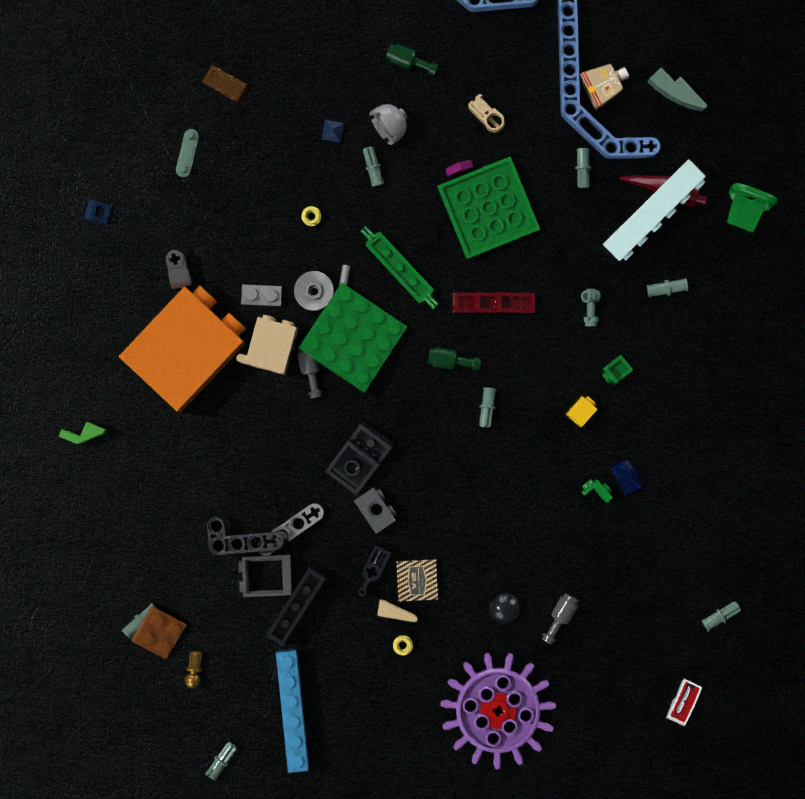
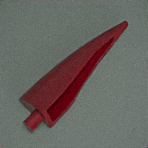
(654, 182)

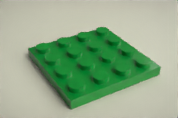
(488, 207)
(352, 337)

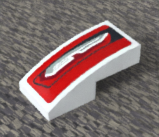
(684, 702)

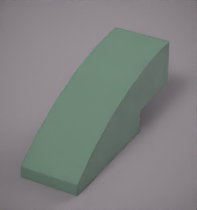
(676, 91)

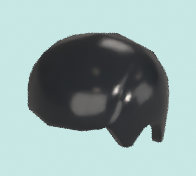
(505, 608)

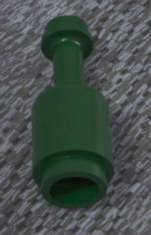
(407, 58)
(448, 359)

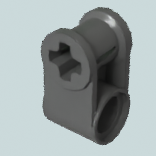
(178, 274)

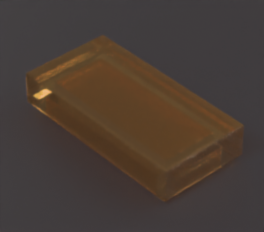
(224, 83)

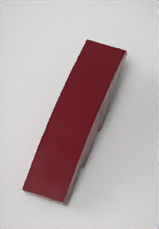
(493, 302)

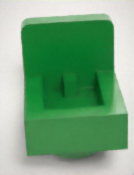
(616, 370)
(602, 490)

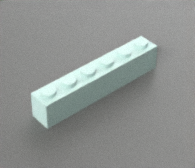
(658, 206)

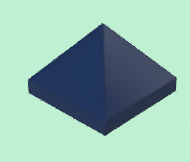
(332, 131)

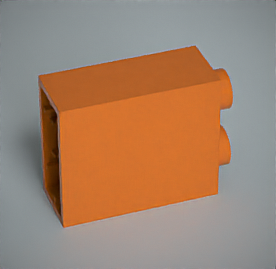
(184, 347)

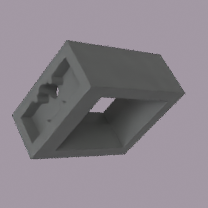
(244, 585)

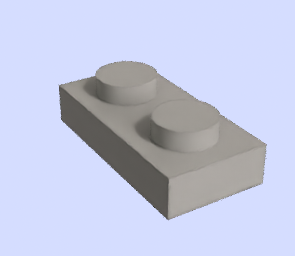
(261, 295)

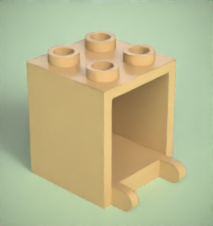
(271, 345)

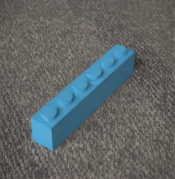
(292, 710)

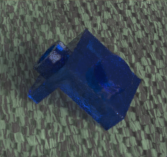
(626, 477)

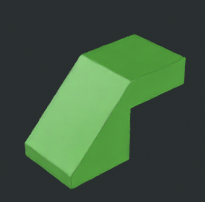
(89, 432)

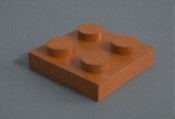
(158, 632)

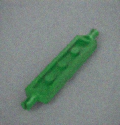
(399, 267)

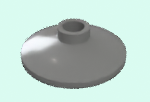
(305, 285)

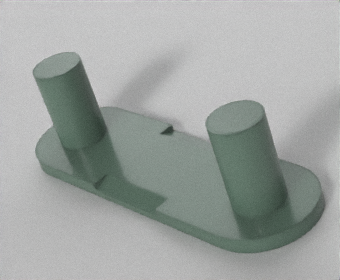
(187, 153)

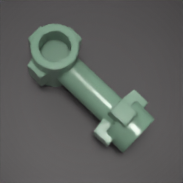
(590, 296)

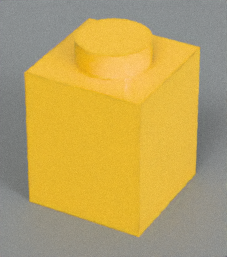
(581, 411)

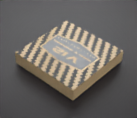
(417, 580)

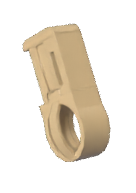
(484, 113)

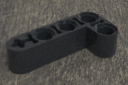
(248, 540)

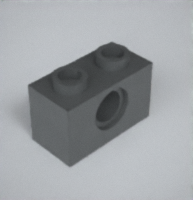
(379, 521)

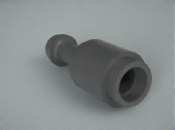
(310, 367)
(562, 615)

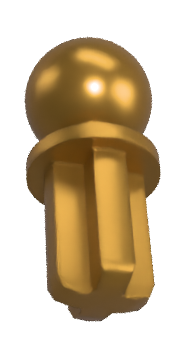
(193, 679)

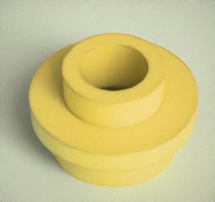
(307, 211)
(400, 651)

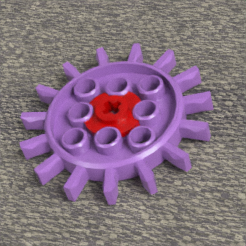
(495, 723)

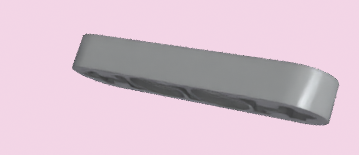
(288, 525)

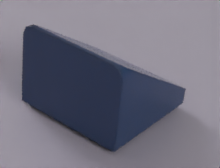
(97, 212)

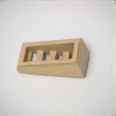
(392, 611)

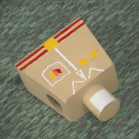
(603, 84)

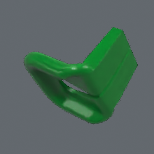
(746, 212)

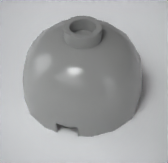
(389, 122)

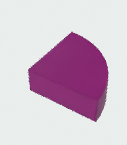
(459, 167)

